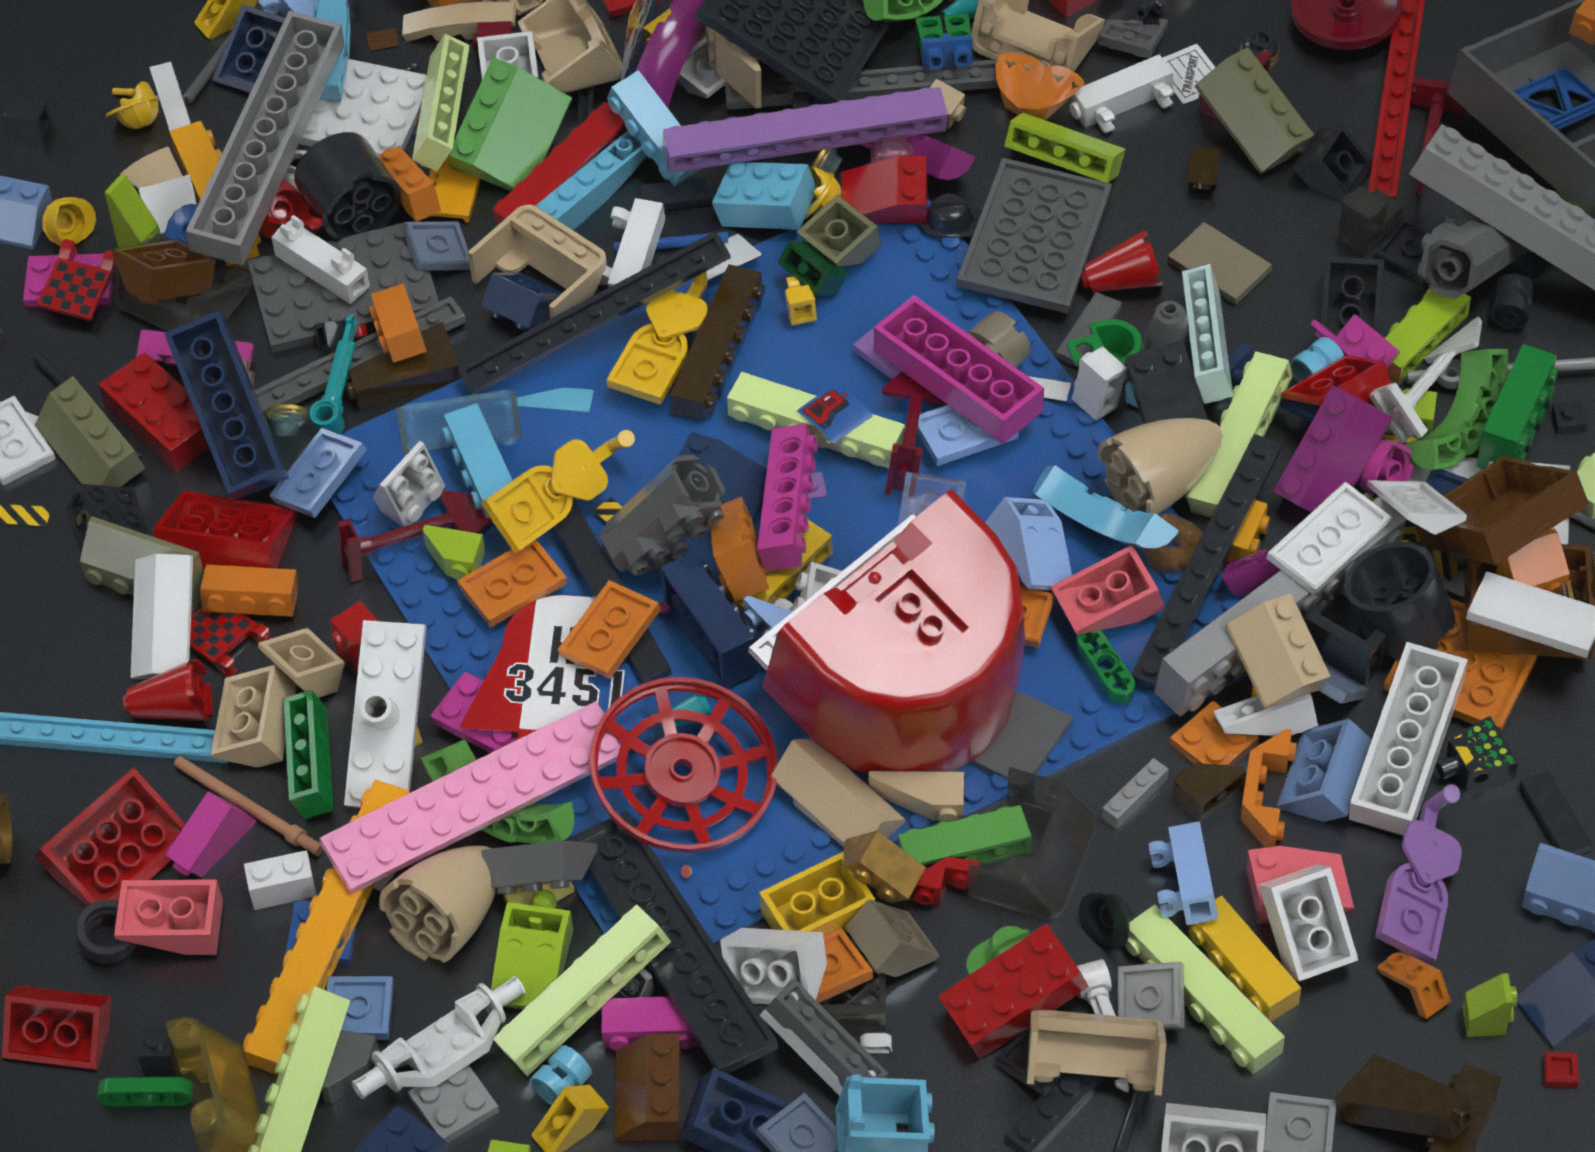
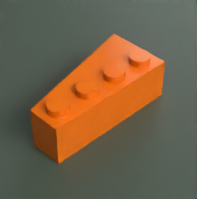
(736, 551)

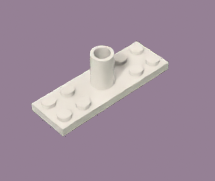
(391, 678)

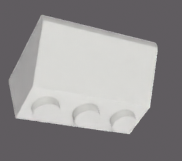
(771, 959)
(1212, 1130)

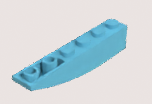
(337, 12)
(594, 182)

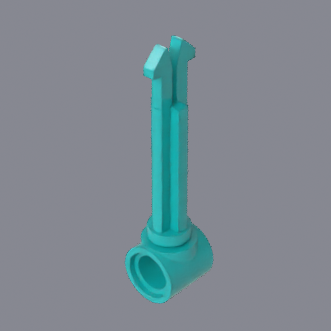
(331, 402)

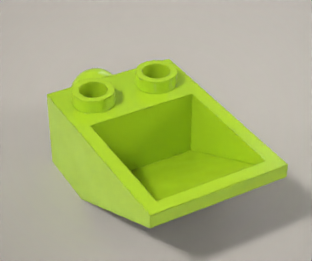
(532, 946)

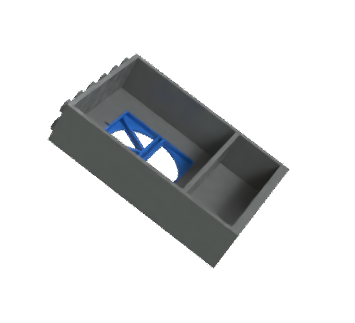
(1507, 68)

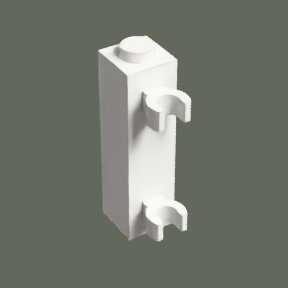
(1122, 91)
(639, 239)
(320, 260)

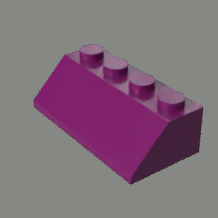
(1333, 449)

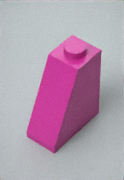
(208, 835)

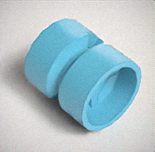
(1316, 357)
(564, 1069)

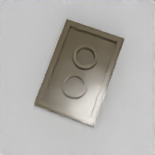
(1233, 265)

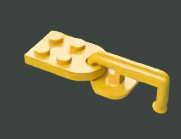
(651, 365)
(529, 503)

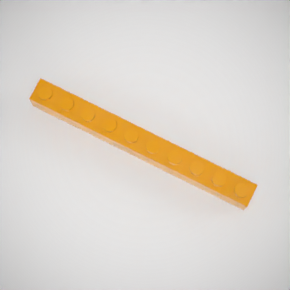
(315, 953)

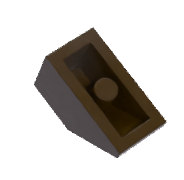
(1204, 166)
(1207, 787)

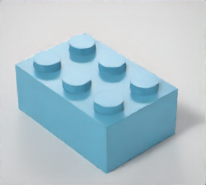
(764, 195)

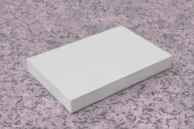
(20, 443)

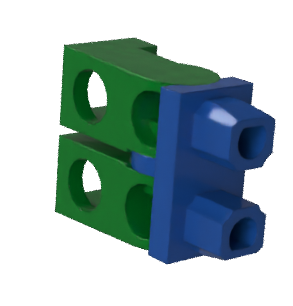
(945, 48)

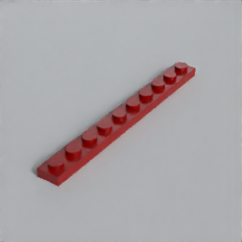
(1396, 100)

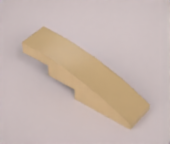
(455, 19)

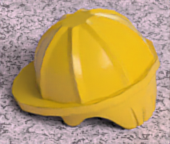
(139, 110)
(826, 190)
(68, 219)

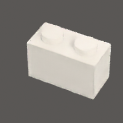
(1099, 383)
(280, 880)

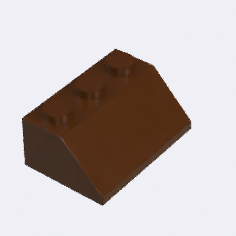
(164, 271)
(648, 1089)

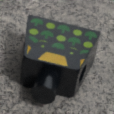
(1478, 756)

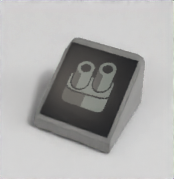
(639, 986)

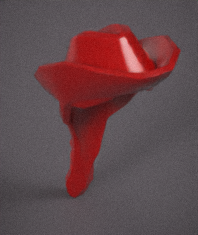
(287, 203)

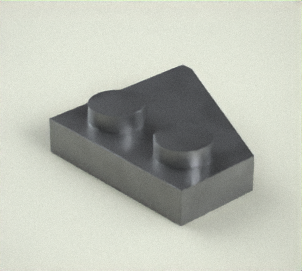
(1132, 36)

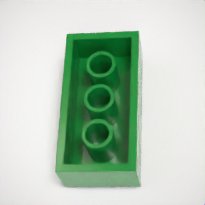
(1519, 406)

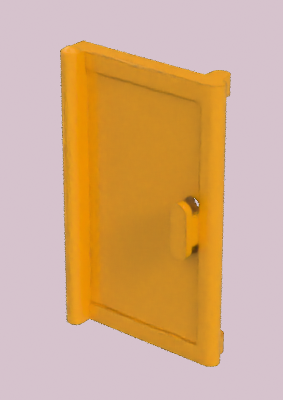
(454, 191)

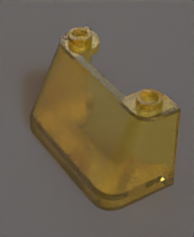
(231, 1116)

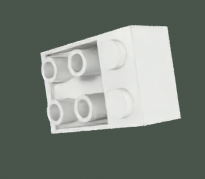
(410, 487)

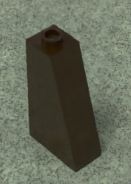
(383, 381)
(1403, 1101)

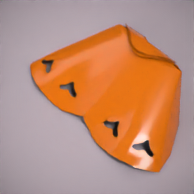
(1034, 90)

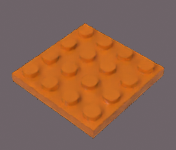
(1491, 678)

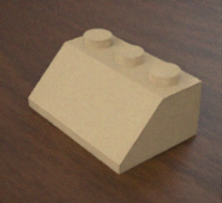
(1278, 651)
(252, 717)

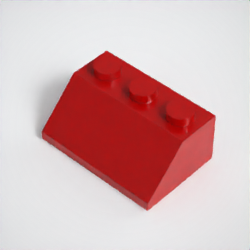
(55, 1026)

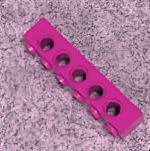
(787, 497)

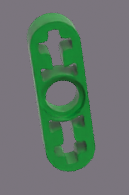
(1106, 677)
(145, 1091)

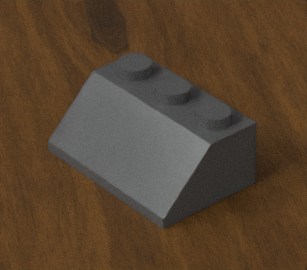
(538, 865)

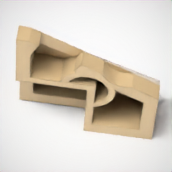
(153, 169)

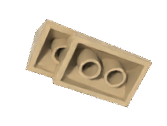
(832, 793)

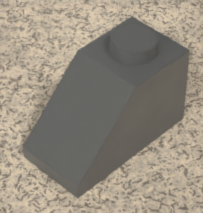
(349, 1062)

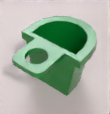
(1114, 335)

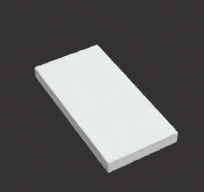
(1329, 538)
(1534, 614)

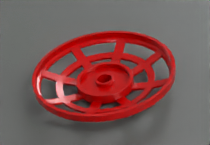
(686, 750)

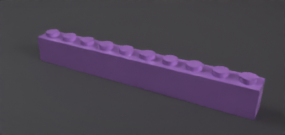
(804, 129)

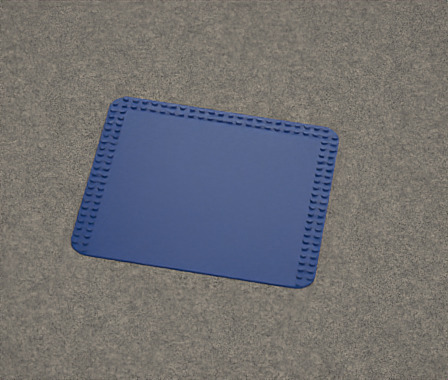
(855, 512)

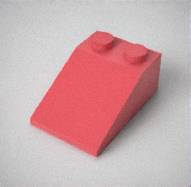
(1109, 593)
(1278, 861)
(170, 915)

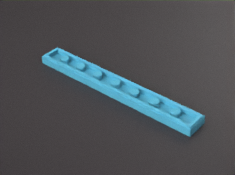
(107, 737)

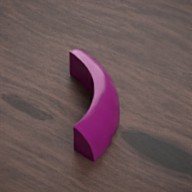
(670, 47)
(942, 160)
(1249, 573)

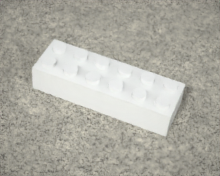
(1408, 739)

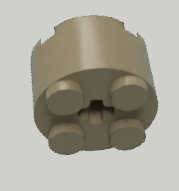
(1000, 336)

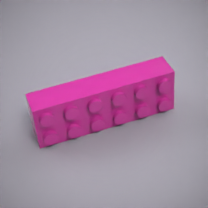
(958, 369)

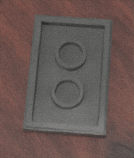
(1026, 738)

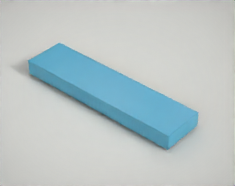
(559, 399)

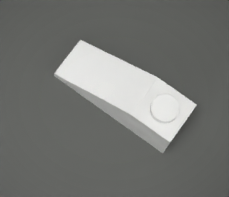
(1252, 718)

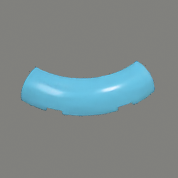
(1102, 513)

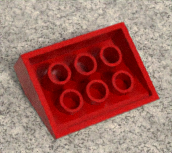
(227, 530)
(113, 841)

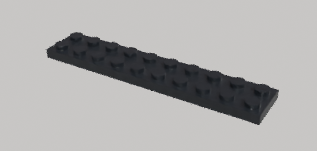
(690, 965)

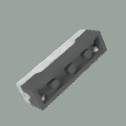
(819, 1038)

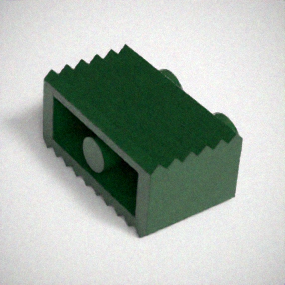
(812, 268)

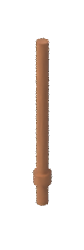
(293, 833)

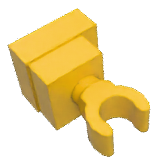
(799, 302)

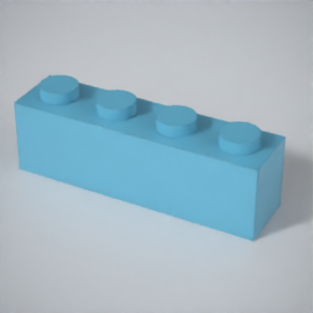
(645, 118)
(476, 453)

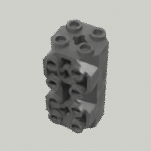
(1464, 254)
(663, 514)

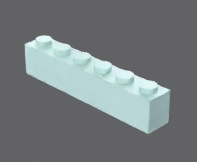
(1207, 334)

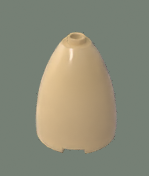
(1158, 461)
(439, 902)

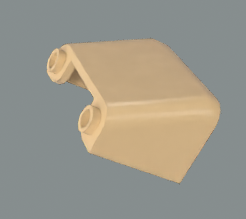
(1010, 28)
(572, 45)

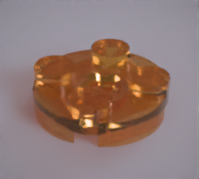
(1167, 559)

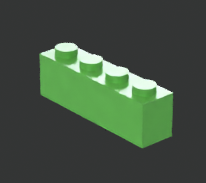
(974, 838)

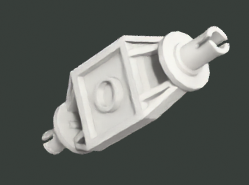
(444, 1045)

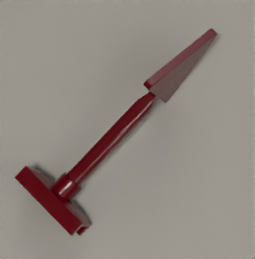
(1434, 96)
(906, 456)
(460, 513)

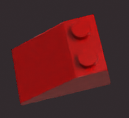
(889, 190)
(1349, 373)
(348, 634)

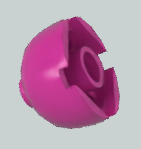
(1387, 463)

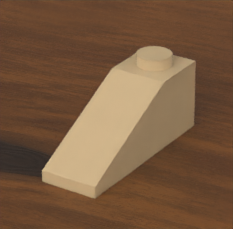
(926, 793)

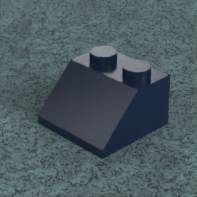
(519, 299)

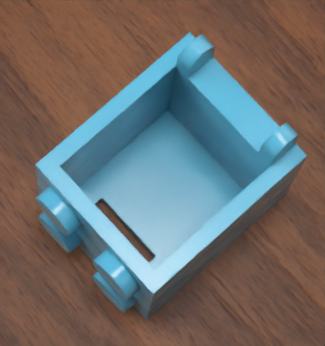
(875, 1106)

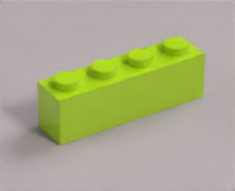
(1064, 147)
(1424, 331)

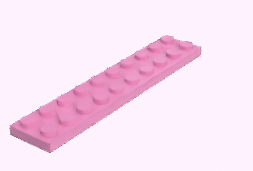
(467, 799)

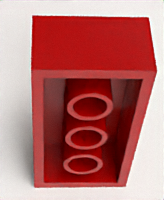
(155, 411)
(1001, 994)

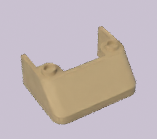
(546, 245)
(1097, 1047)

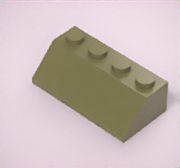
(1254, 111)
(86, 437)
(111, 554)

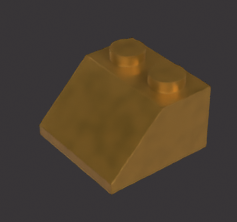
(882, 866)

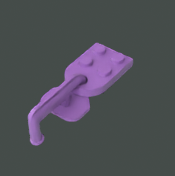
(1412, 914)

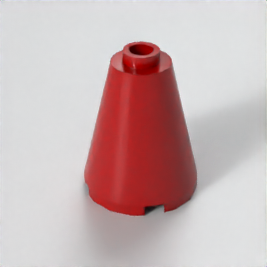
(1123, 267)
(172, 695)

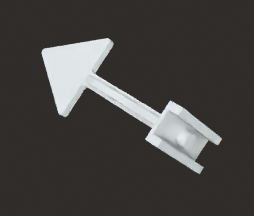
(1401, 406)

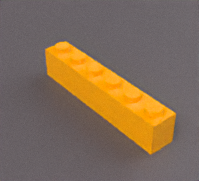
(199, 159)

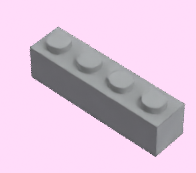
(1135, 793)

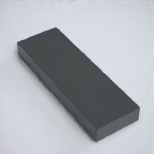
(1098, 309)

